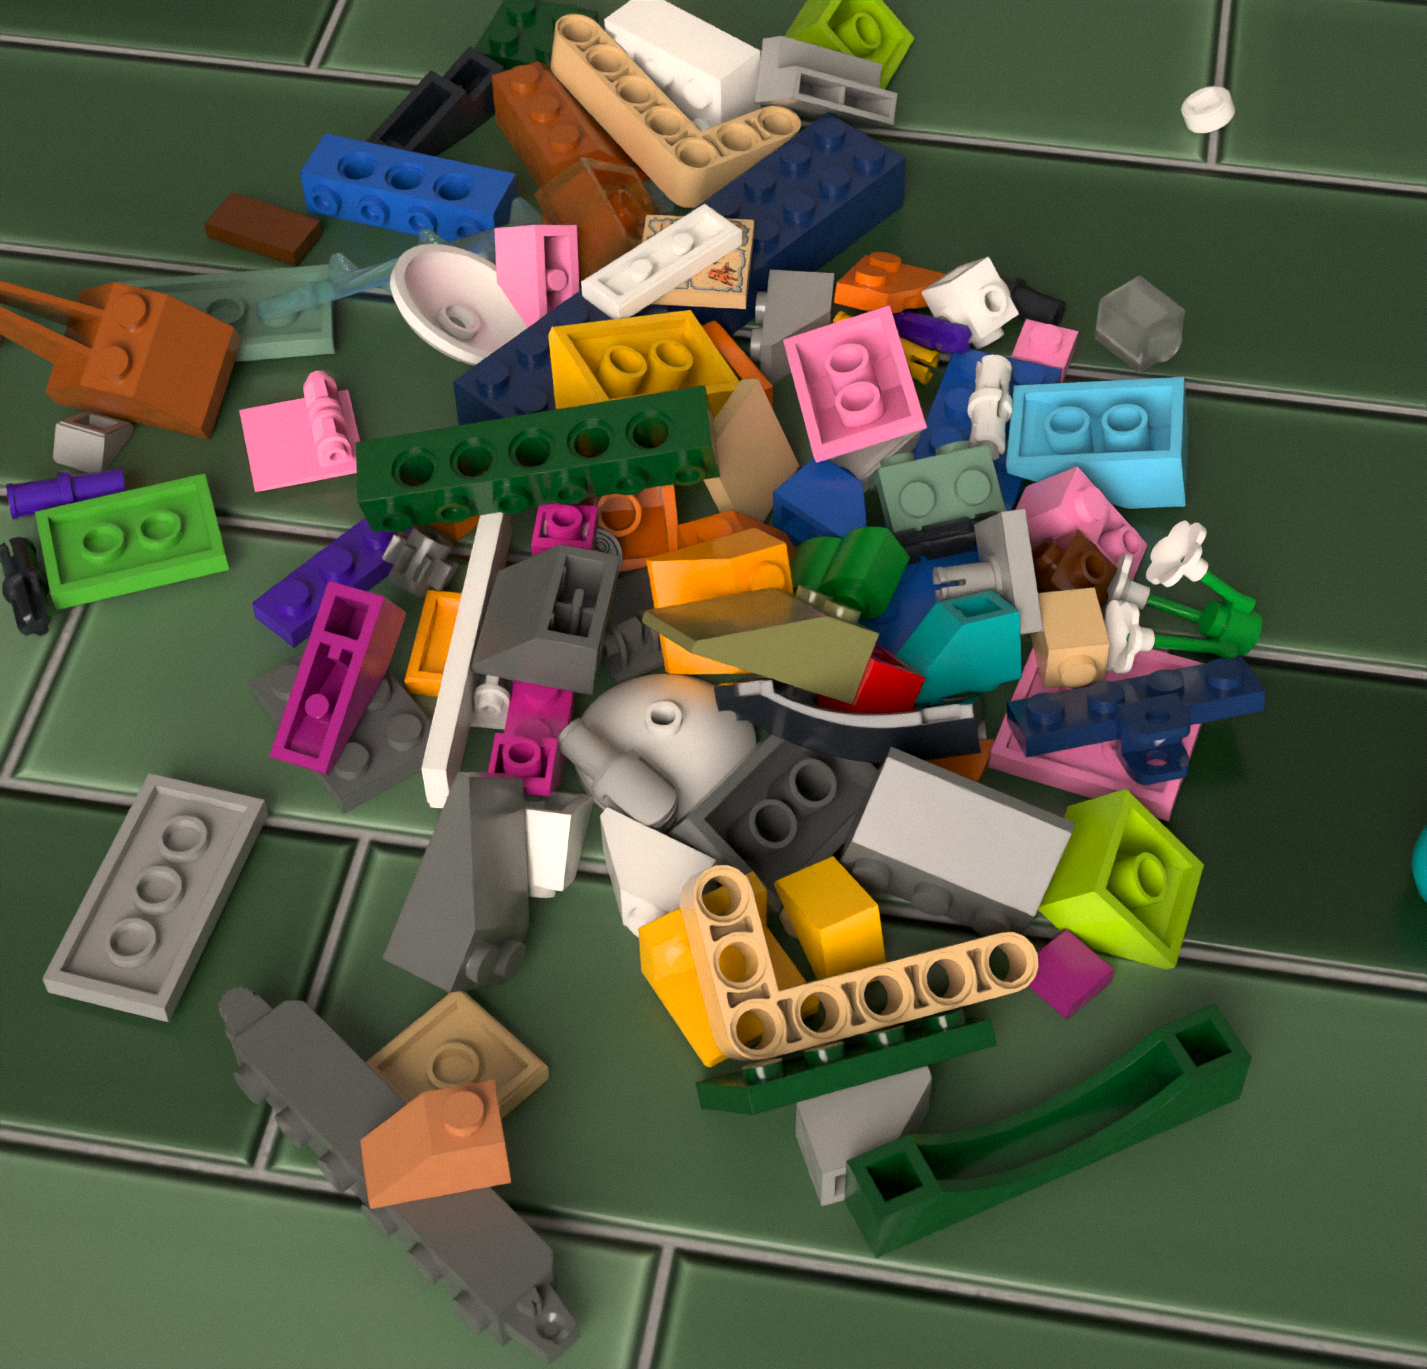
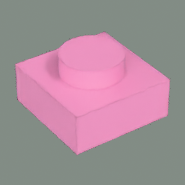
(1046, 345)

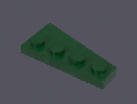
(837, 1067)

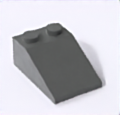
(470, 891)

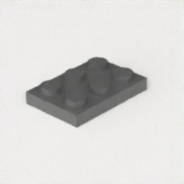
(381, 750)

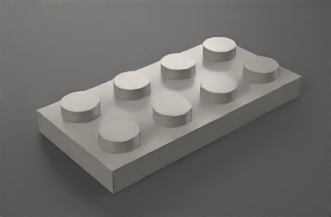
(156, 897)

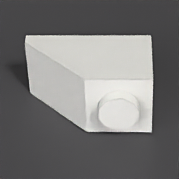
(647, 869)

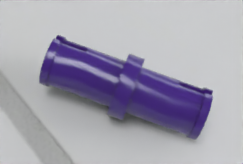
(44, 494)

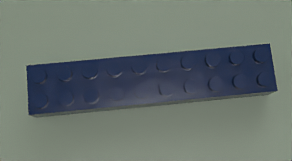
(806, 210)

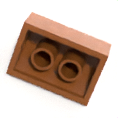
(549, 124)

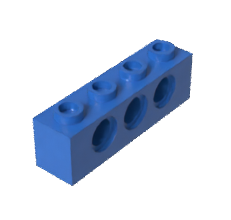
(405, 189)

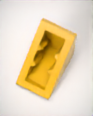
(832, 918)

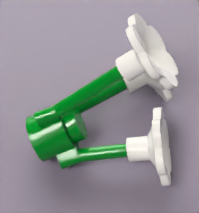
(1228, 625)

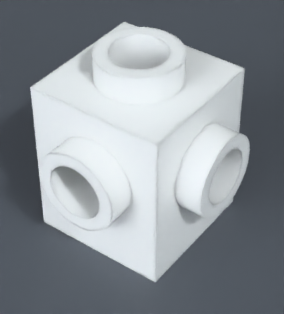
(973, 297)

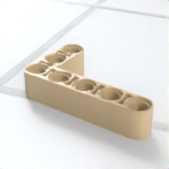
(650, 127)
(841, 994)

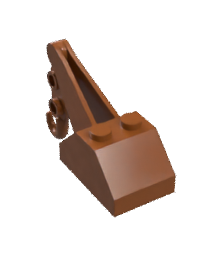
(128, 354)

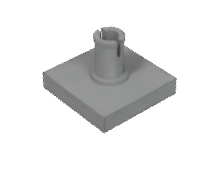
(1002, 566)

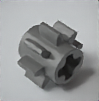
(420, 561)

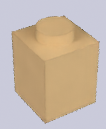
(1073, 639)

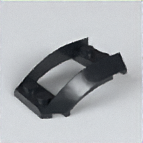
(924, 731)

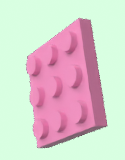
(1095, 767)

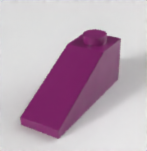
(337, 676)

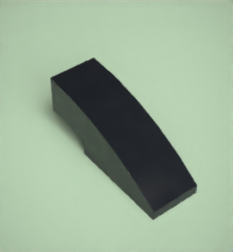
(442, 107)

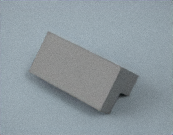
(823, 81)

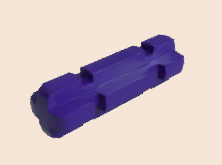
(933, 332)

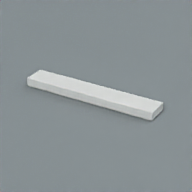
(455, 697)

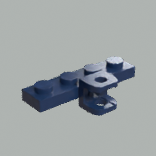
(1140, 713)

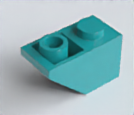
(965, 646)

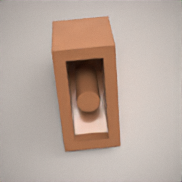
(437, 1147)

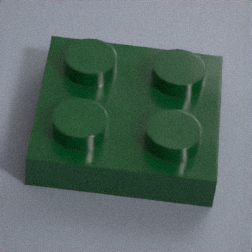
(525, 31)

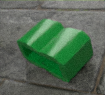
(853, 570)

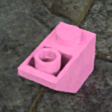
(1074, 503)

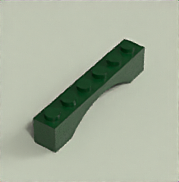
(946, 1177)

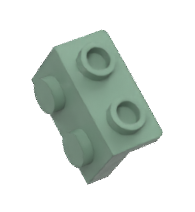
(938, 487)

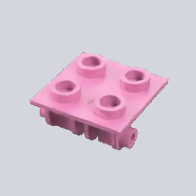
(302, 436)

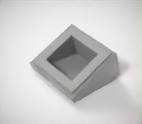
(90, 441)

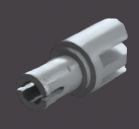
(621, 778)

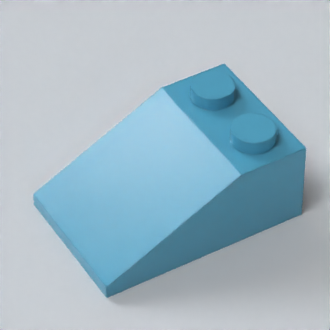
(1118, 432)

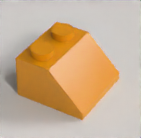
(713, 570)

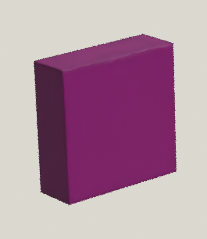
(1069, 974)

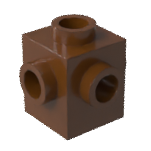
(1072, 564)

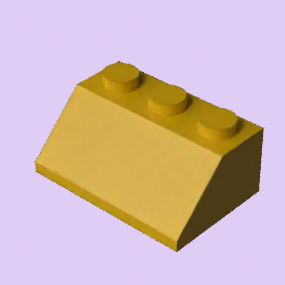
(636, 359)

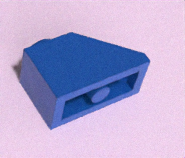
(819, 503)

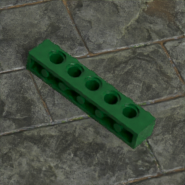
(510, 446)

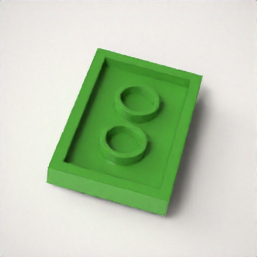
(130, 541)

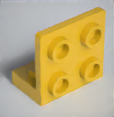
(673, 976)

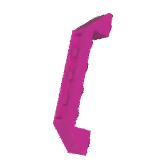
(537, 711)

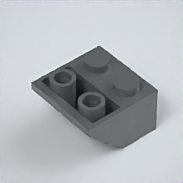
(549, 619)

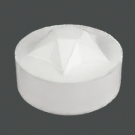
(1208, 109)

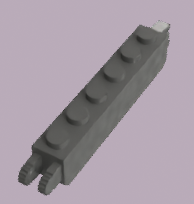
(463, 1239)

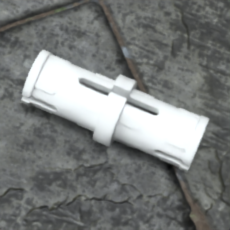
(990, 404)

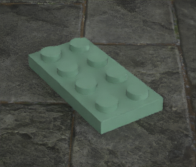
(233, 300)

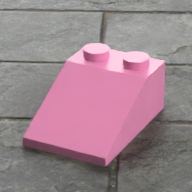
(853, 384)

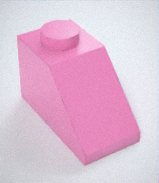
(537, 267)

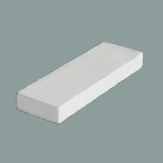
(661, 263)

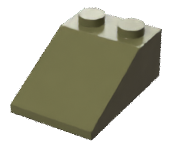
(777, 635)

